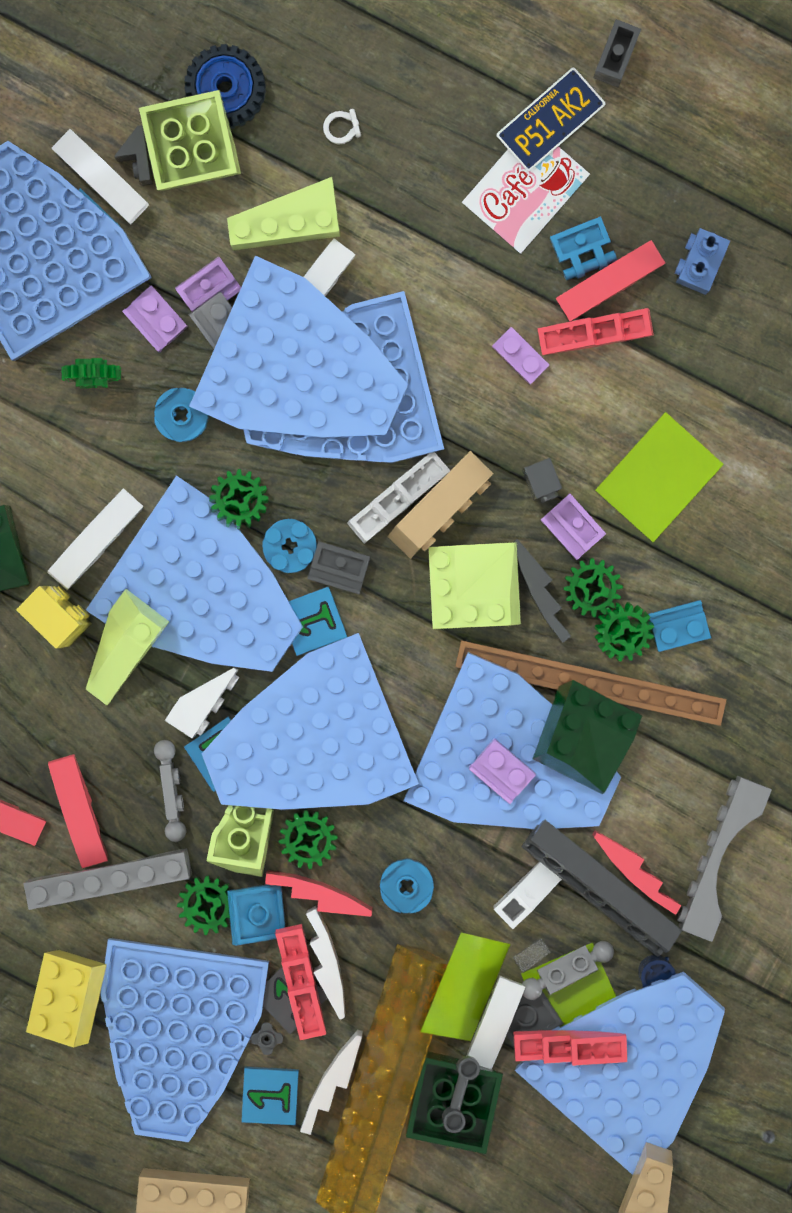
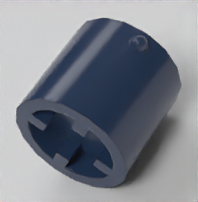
(654, 969)

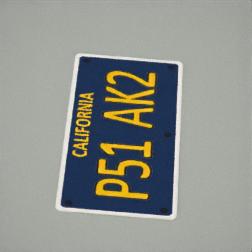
(551, 119)

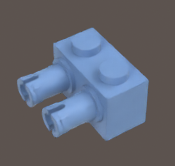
(702, 261)

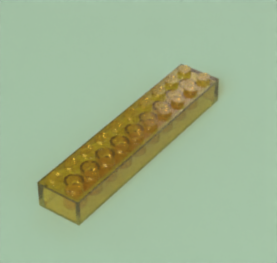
(382, 1085)

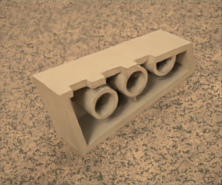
(440, 504)
(650, 1182)
(190, 1192)

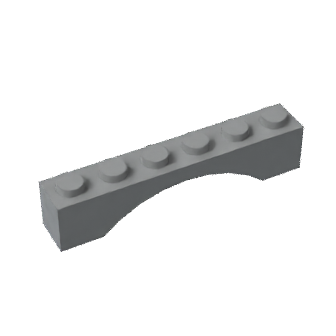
(744, 804)
(107, 880)

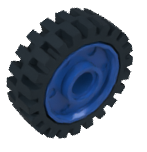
(233, 66)

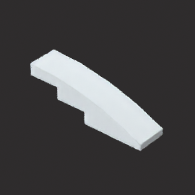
(100, 176)
(329, 266)
(398, 497)
(95, 539)
(329, 971)
(495, 1021)
(336, 1075)

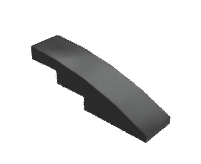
(536, 580)

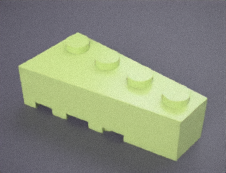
(288, 219)

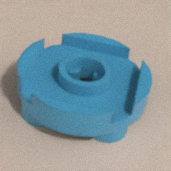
(165, 414)
(277, 536)
(406, 870)

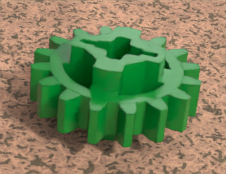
(91, 373)
(248, 494)
(581, 583)
(630, 639)
(313, 850)
(195, 909)

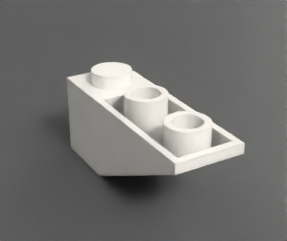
(193, 708)
(526, 894)

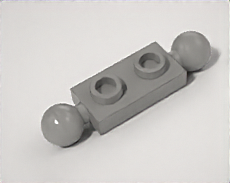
(170, 777)
(568, 970)

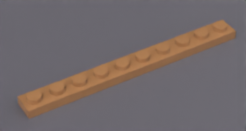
(613, 686)

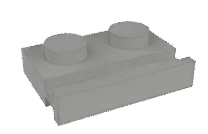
(212, 317)

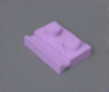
(207, 283)
(155, 319)
(573, 526)
(502, 771)

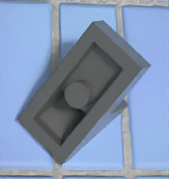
(136, 149)

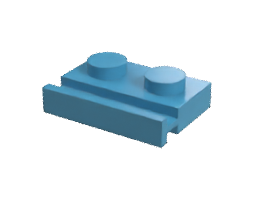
(679, 626)

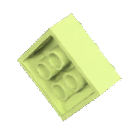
(189, 141)
(474, 585)

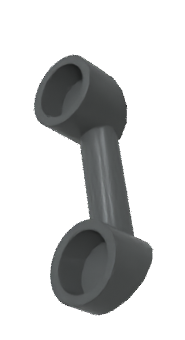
(452, 1116)

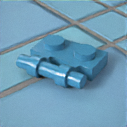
(580, 240)

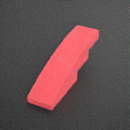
(610, 280)
(595, 331)
(77, 811)
(20, 823)
(629, 864)
(329, 898)
(300, 982)
(570, 1046)

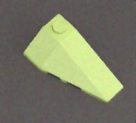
(124, 642)
(241, 840)

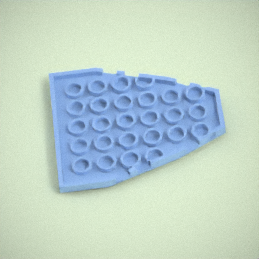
(55, 254)
(296, 364)
(414, 426)
(205, 583)
(503, 706)
(313, 738)
(177, 1029)
(642, 1100)

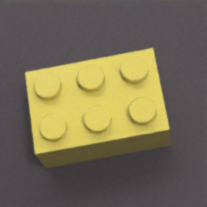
(54, 615)
(66, 998)

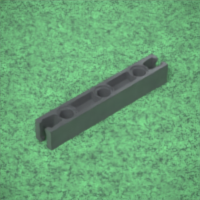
(601, 888)

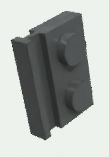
(338, 567)

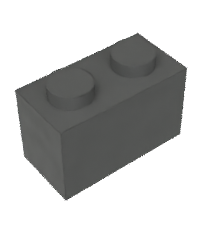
(617, 53)
(542, 480)

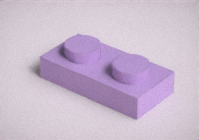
(520, 355)

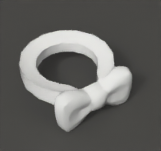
(355, 131)

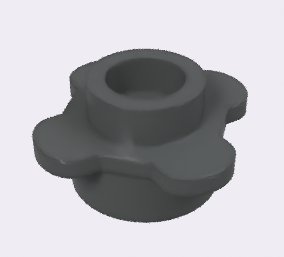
(267, 1046)

